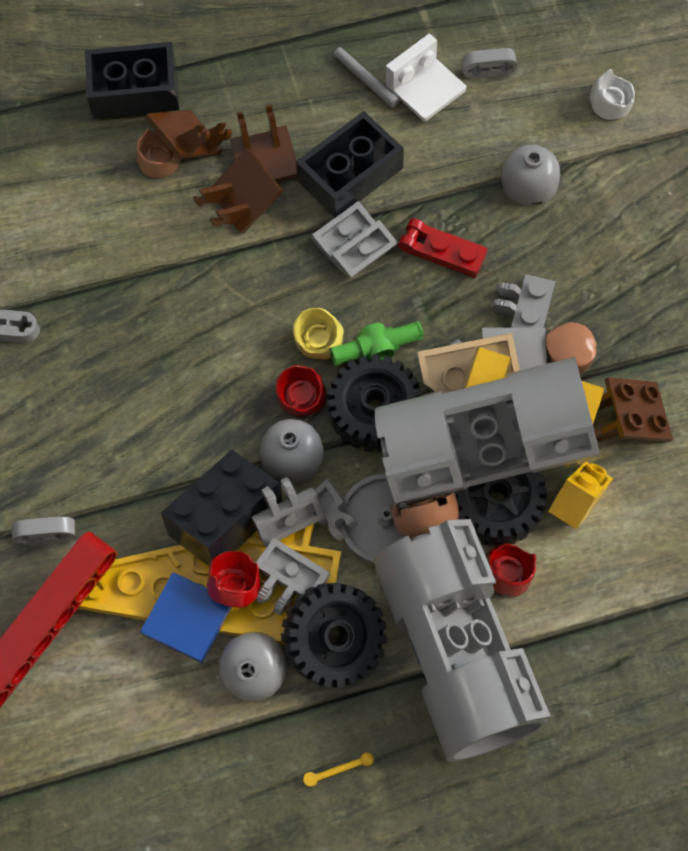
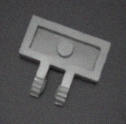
(532, 301)
(288, 515)
(289, 570)

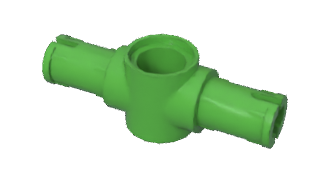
(376, 340)

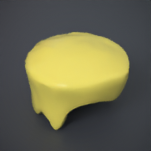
(316, 333)

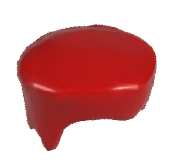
(300, 391)
(511, 569)
(233, 579)

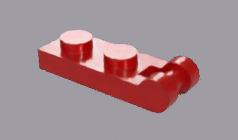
(443, 248)

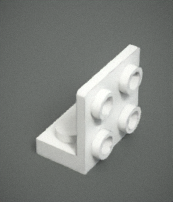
(423, 80)

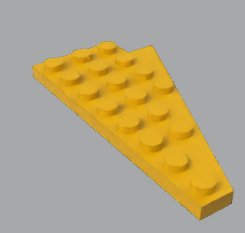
(137, 581)

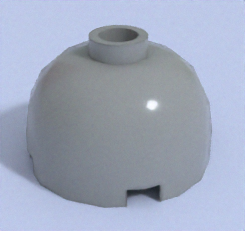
(530, 175)
(291, 451)
(264, 655)

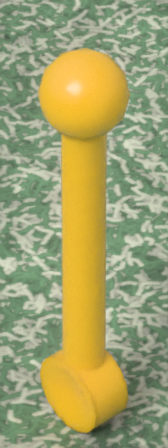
(311, 779)

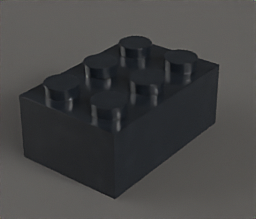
(131, 80)
(350, 164)
(219, 508)

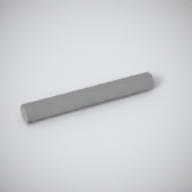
(366, 77)

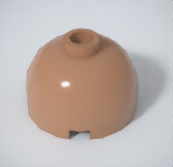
(423, 514)

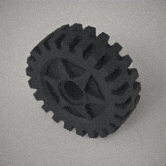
(359, 385)
(504, 519)
(358, 640)

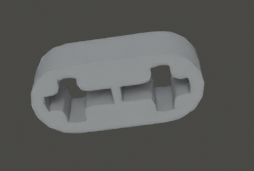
(489, 63)
(13, 320)
(43, 530)

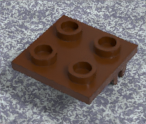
(187, 135)
(270, 147)
(242, 192)
(637, 410)

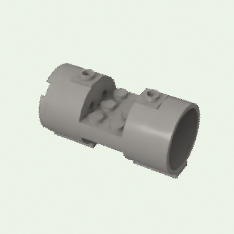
(486, 432)
(476, 685)

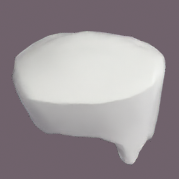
(612, 96)

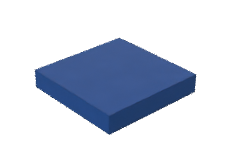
(185, 618)

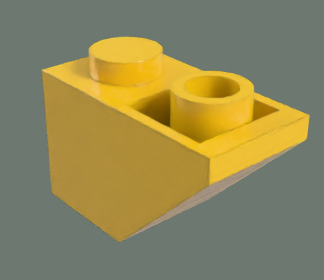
(580, 494)

